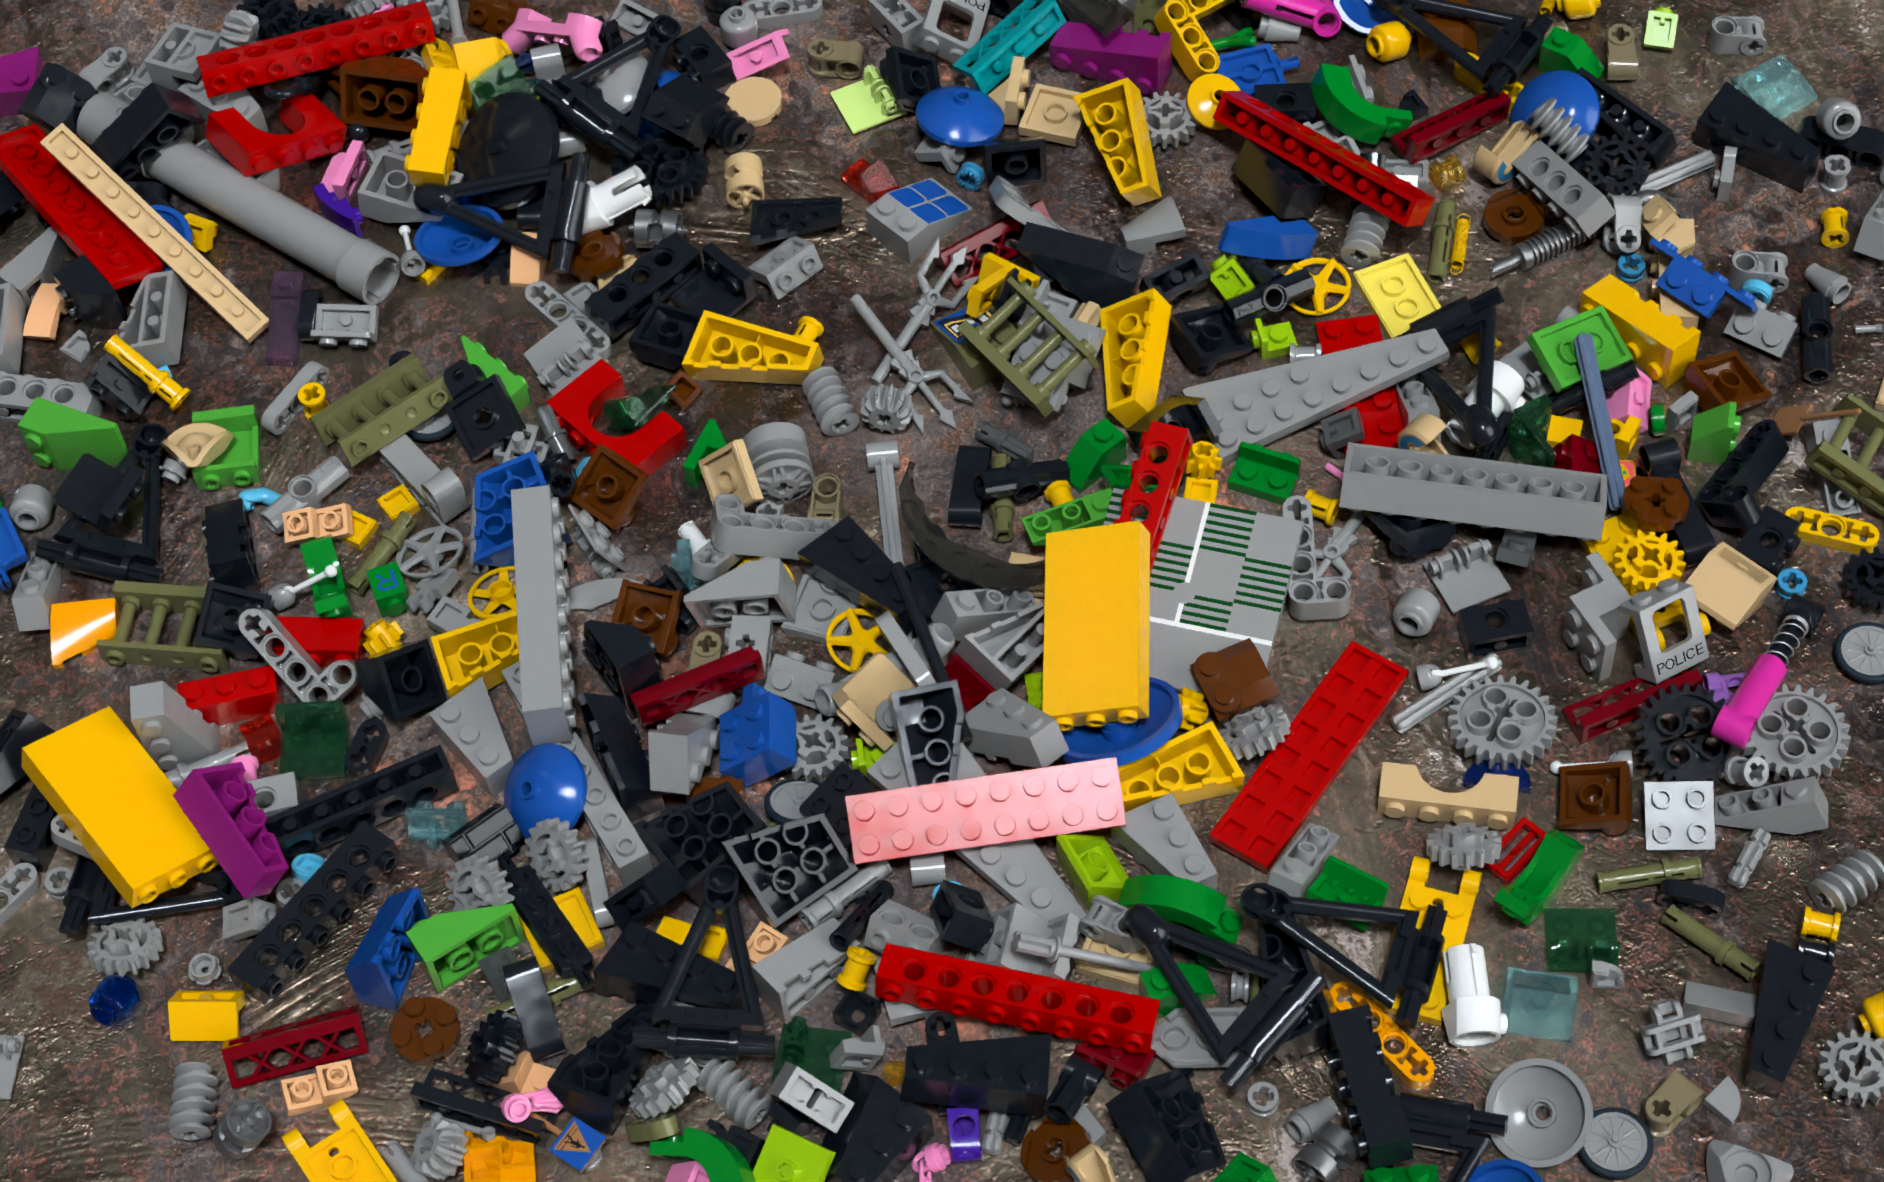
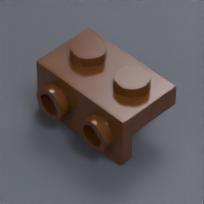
(495, 15)

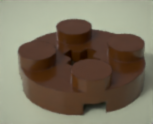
(1511, 231)
(596, 255)
(1667, 491)
(422, 1012)
(1039, 1143)

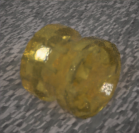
(1447, 173)

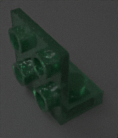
(500, 78)
(1530, 433)
(313, 739)

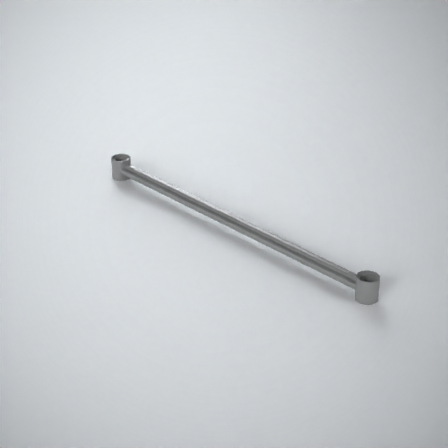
(883, 458)

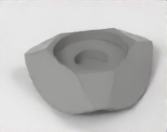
(1739, 1164)

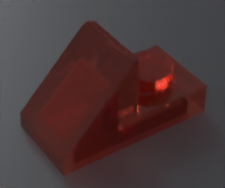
(869, 180)
(262, 738)

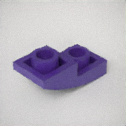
(338, 210)

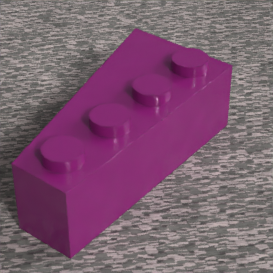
(1120, 55)
(17, 77)
(233, 827)

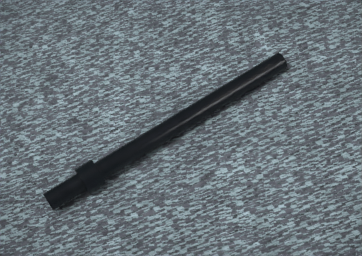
(924, 634)

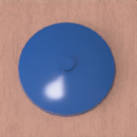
(1131, 740)

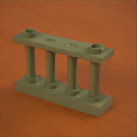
(1018, 374)
(375, 396)
(1843, 470)
(160, 600)

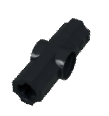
(1283, 292)
(1816, 338)
(1019, 478)

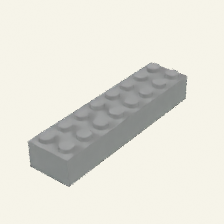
(1474, 491)
(543, 615)

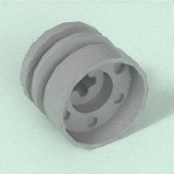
(780, 461)

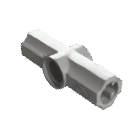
(306, 492)

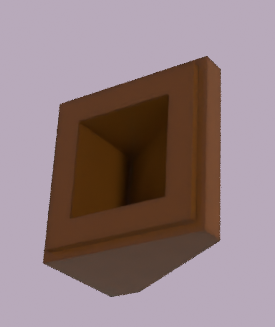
(685, 392)

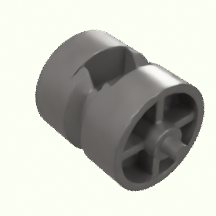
(653, 227)
(242, 1128)
(1332, 1150)

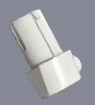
(609, 201)
(1506, 397)
(1472, 1014)

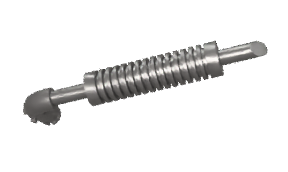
(1559, 239)

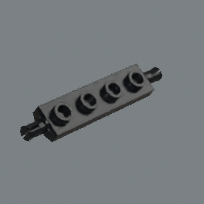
(548, 923)

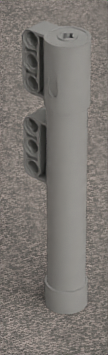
(255, 205)

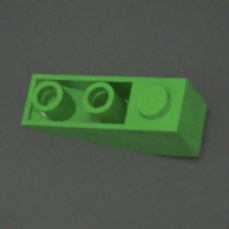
(515, 384)
(1075, 514)

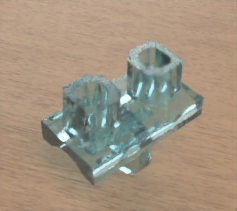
(434, 823)

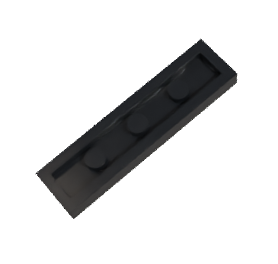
(477, 1113)

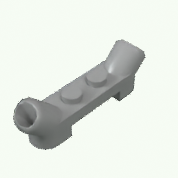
(943, 640)

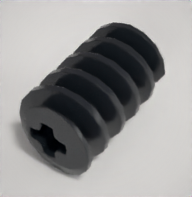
(732, 131)

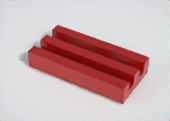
(1521, 864)

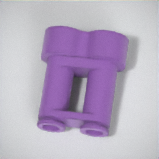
(1720, 684)

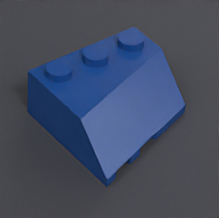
(494, 508)
(385, 957)

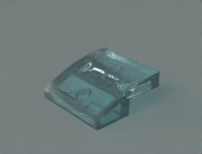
(1776, 87)

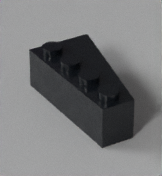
(1760, 138)
(1368, 1088)

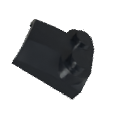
(910, 75)
(56, 98)
(664, 335)
(1206, 338)
(1411, 535)
(220, 617)

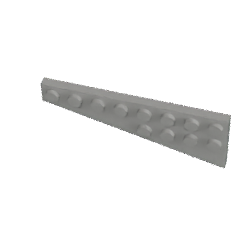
(1290, 396)
(1013, 867)

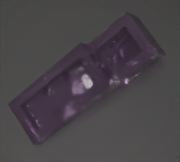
(286, 299)

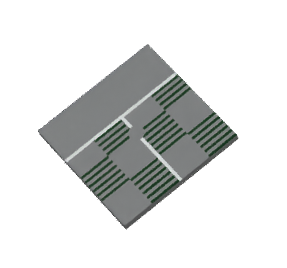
(1214, 583)

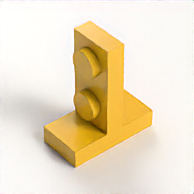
(991, 274)

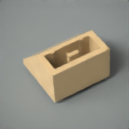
(1730, 585)

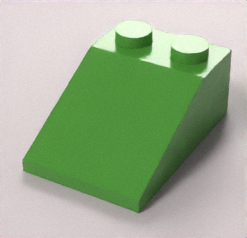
(61, 435)
(454, 941)

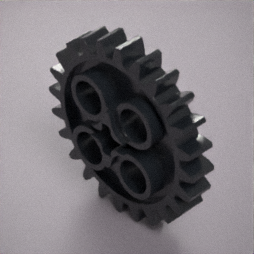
(677, 176)
(1676, 708)

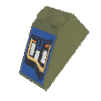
(970, 363)

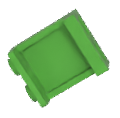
(242, 458)

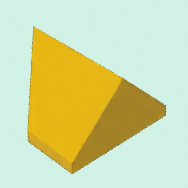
(476, 55)

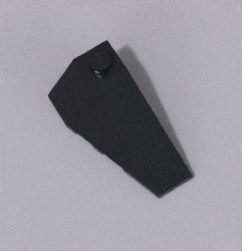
(928, 731)
(603, 1074)

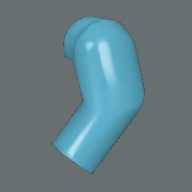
(258, 495)

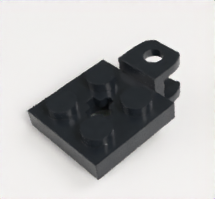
(473, 395)
(929, 577)

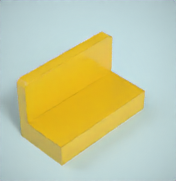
(205, 1015)

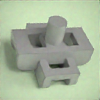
(520, 445)
(1672, 1028)

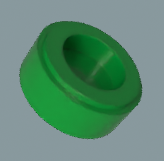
(1657, 419)

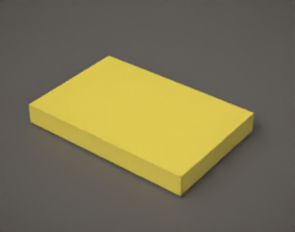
(1395, 293)

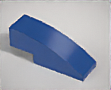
(1268, 238)

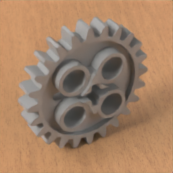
(1797, 734)
(1518, 736)

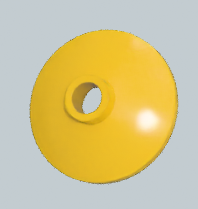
(1202, 99)

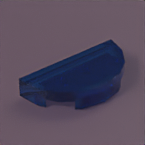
(1476, 772)

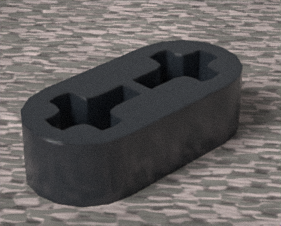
(1233, 13)
(307, 313)
(361, 747)
(1691, 898)

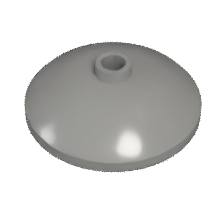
(622, 82)
(1521, 1094)

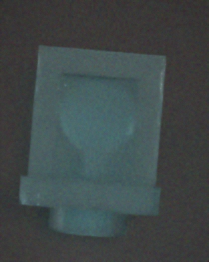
(681, 563)

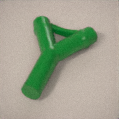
(1242, 38)

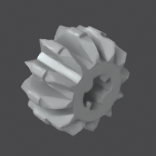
(238, 29)
(886, 408)
(439, 1148)

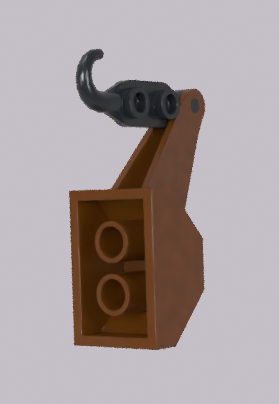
(372, 91)

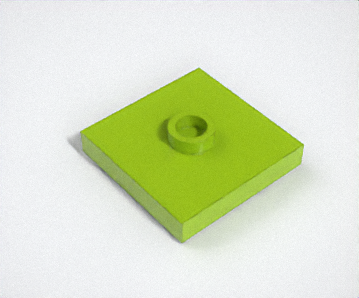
(792, 1158)

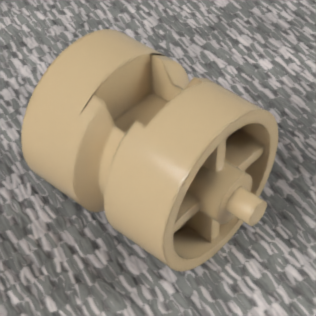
(743, 179)

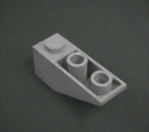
(1871, 235)
(35, 264)
(1415, 399)
(1834, 497)
(36, 592)
(978, 608)
(1779, 808)
(1303, 860)

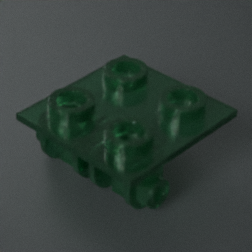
(633, 410)
(1579, 937)
(810, 1051)

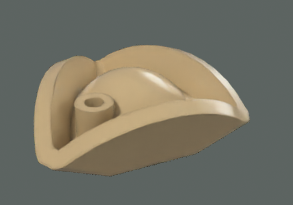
(197, 444)

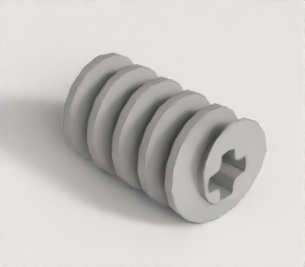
(1558, 129)
(1364, 236)
(830, 402)
(1847, 882)
(733, 1094)
(191, 1101)

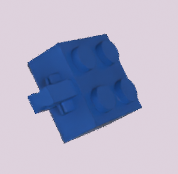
(757, 736)

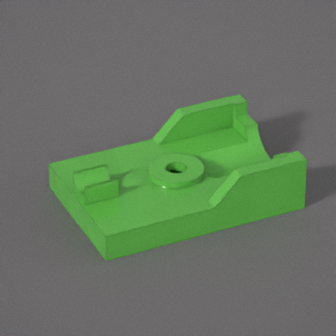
(1557, 352)

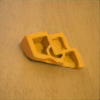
(79, 625)
(498, 1160)

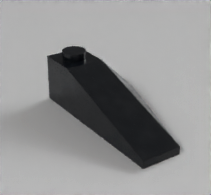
(1082, 264)
(15, 733)

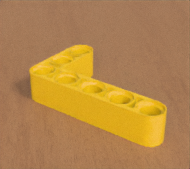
(1186, 26)

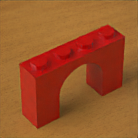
(253, 151)
(582, 403)

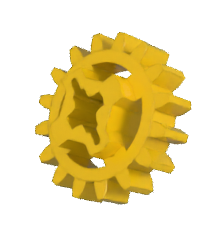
(1648, 561)

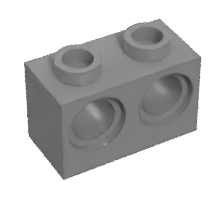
(902, 927)
(811, 1097)

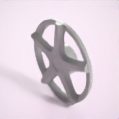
(430, 552)

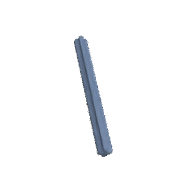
(1600, 419)

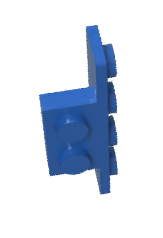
(1694, 286)

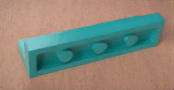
(1022, 40)

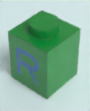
(388, 589)

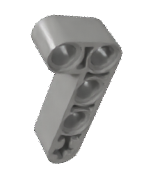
(548, 66)
(433, 488)
(760, 534)
(1307, 584)
(294, 654)

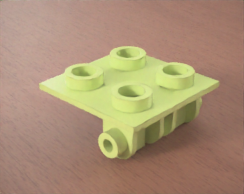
(867, 101)

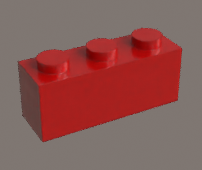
(325, 638)
(234, 695)

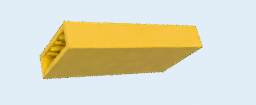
(1097, 625)
(118, 806)

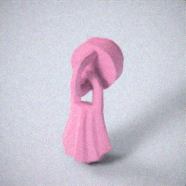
(517, 1106)
(935, 1159)

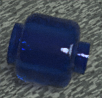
(114, 1000)

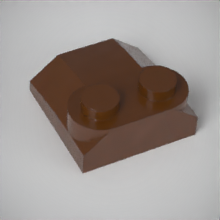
(1457, 29)
(1724, 380)
(609, 487)
(651, 611)
(1234, 680)
(1596, 797)

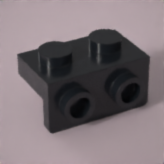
(118, 387)

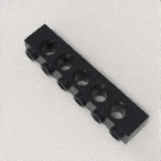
(370, 799)
(296, 917)

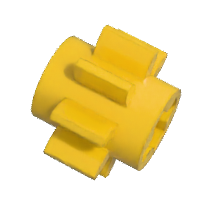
(1203, 460)
(382, 636)
(1194, 708)

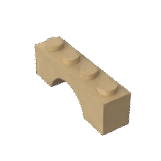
(1683, 237)
(1488, 803)

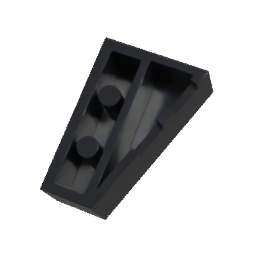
(1278, 183)
(230, 545)

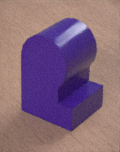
(964, 1134)

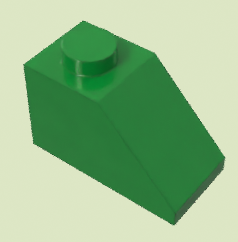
(1568, 53)
(1094, 448)
(1155, 986)

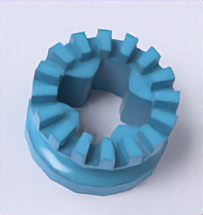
(970, 176)
(1628, 274)
(1782, 587)

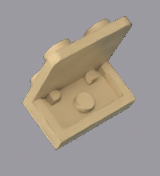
(1010, 91)
(864, 692)

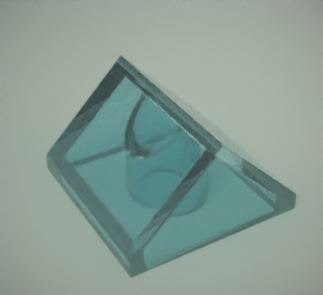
(1540, 1004)

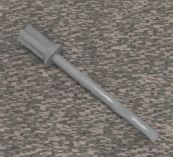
(1051, 948)

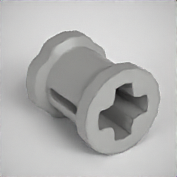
(1837, 177)
(1299, 353)
(1746, 771)

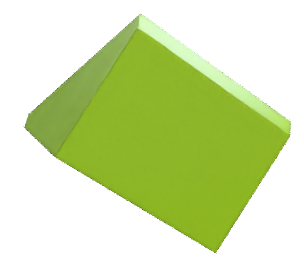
(1090, 866)

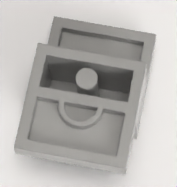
(175, 55)
(1077, 377)
(1595, 617)
(1014, 918)

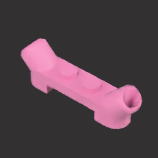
(533, 27)

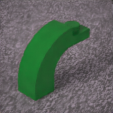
(1352, 113)
(329, 594)
(1541, 878)
(1184, 903)
(717, 1156)

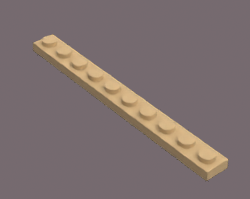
(155, 233)

